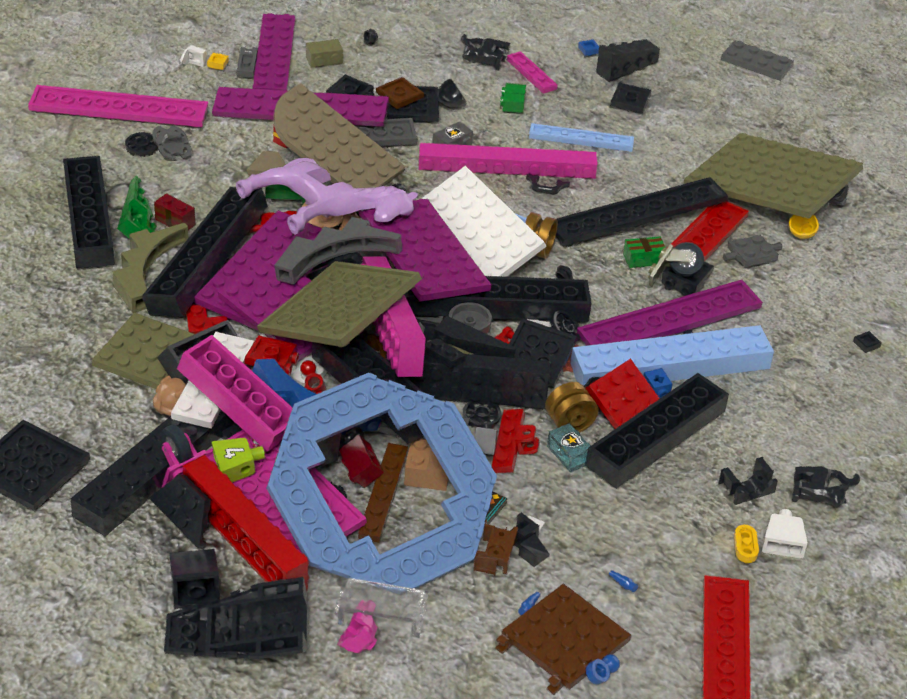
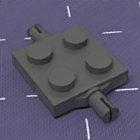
(752, 251)

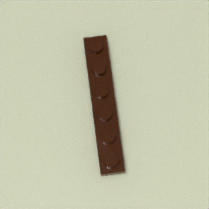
(384, 492)

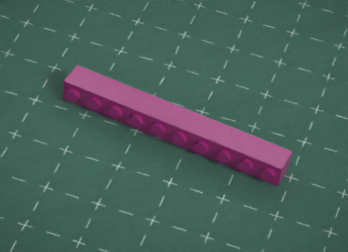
(508, 160)

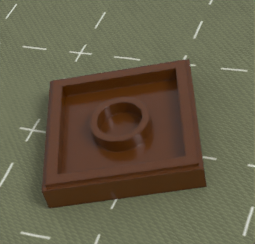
(400, 92)

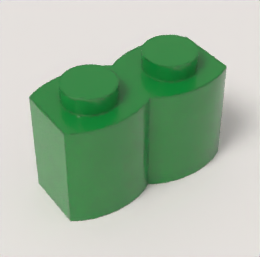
(513, 97)

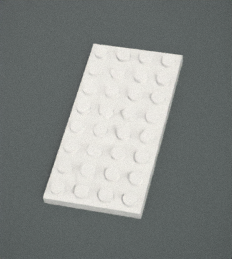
(484, 224)

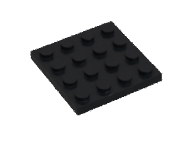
(36, 464)

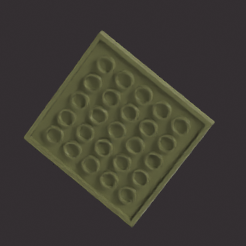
(339, 303)

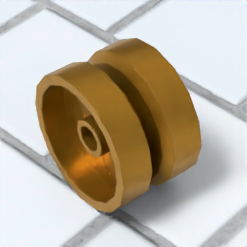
(545, 229)
(572, 405)

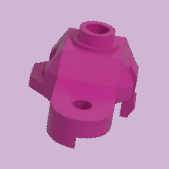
(359, 633)

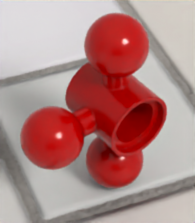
(308, 369)

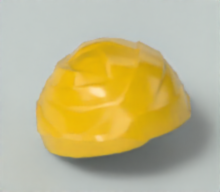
(803, 227)

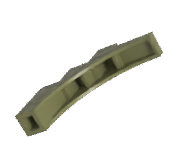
(144, 251)

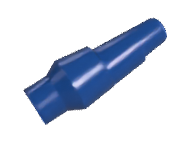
(624, 581)
(528, 603)

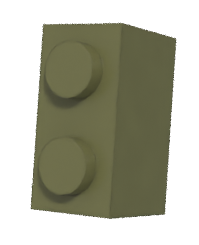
(324, 53)

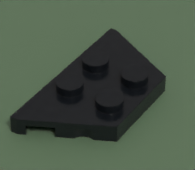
(185, 507)

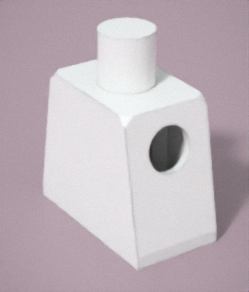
(785, 535)

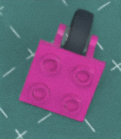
(178, 451)

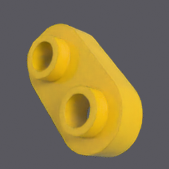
(746, 543)

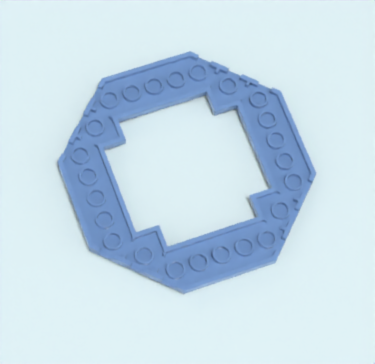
(315, 525)

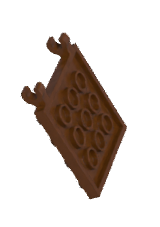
(563, 636)

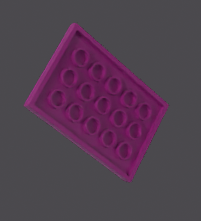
(260, 294)

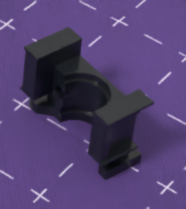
(756, 486)

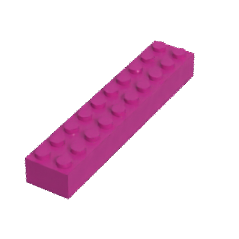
(399, 332)

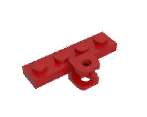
(513, 440)

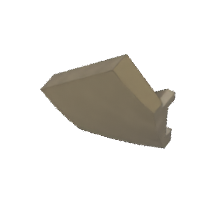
(266, 161)

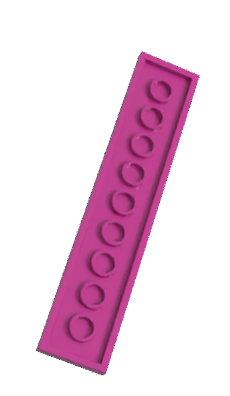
(118, 106)

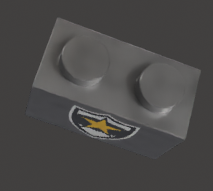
(454, 134)

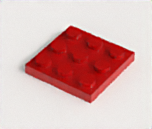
(622, 393)

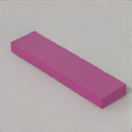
(532, 72)

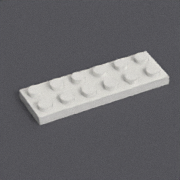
(193, 404)

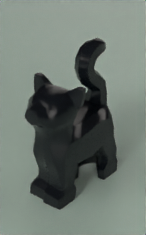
(489, 53)
(818, 486)

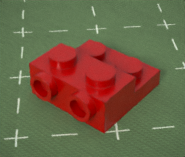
(268, 348)

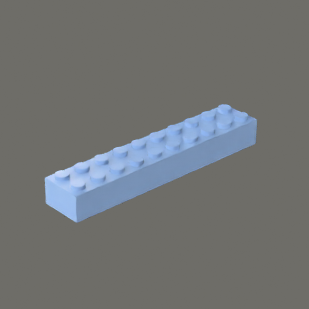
(679, 355)

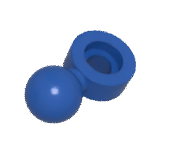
(599, 670)

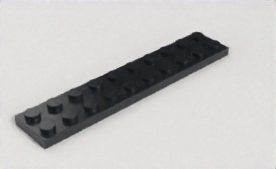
(639, 210)

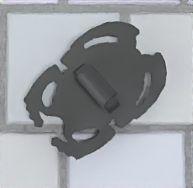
(172, 141)

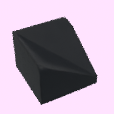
(533, 550)

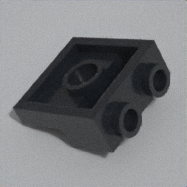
(352, 86)
(687, 285)

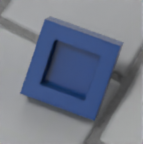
(588, 47)

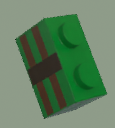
(642, 251)

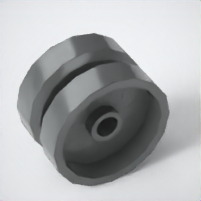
(473, 315)

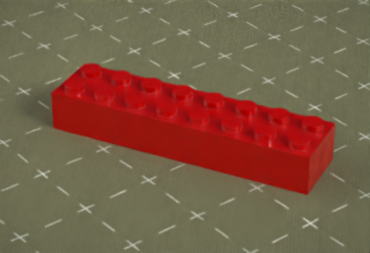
(245, 526)

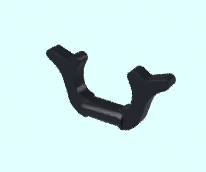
(546, 189)

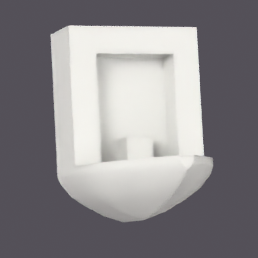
(194, 56)

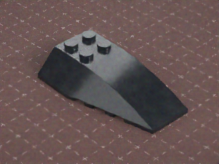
(247, 625)

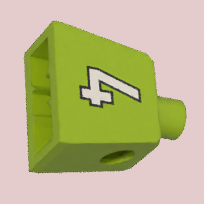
(236, 457)

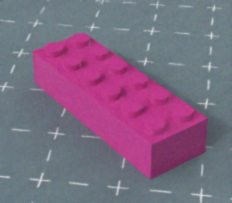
(236, 391)

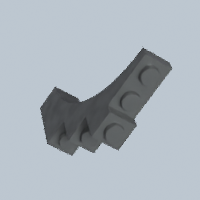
(330, 243)

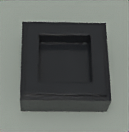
(867, 342)

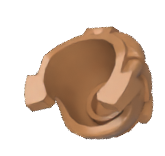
(168, 394)

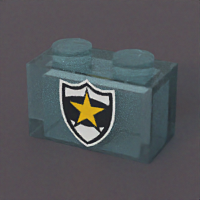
(568, 447)

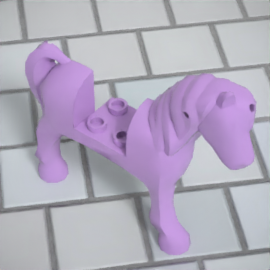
(338, 199)

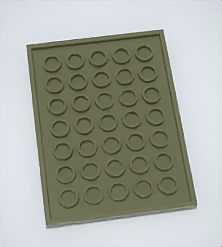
(777, 174)

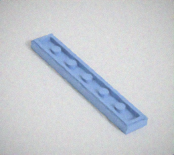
(581, 137)

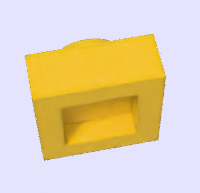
(218, 61)

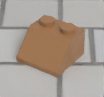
(423, 468)

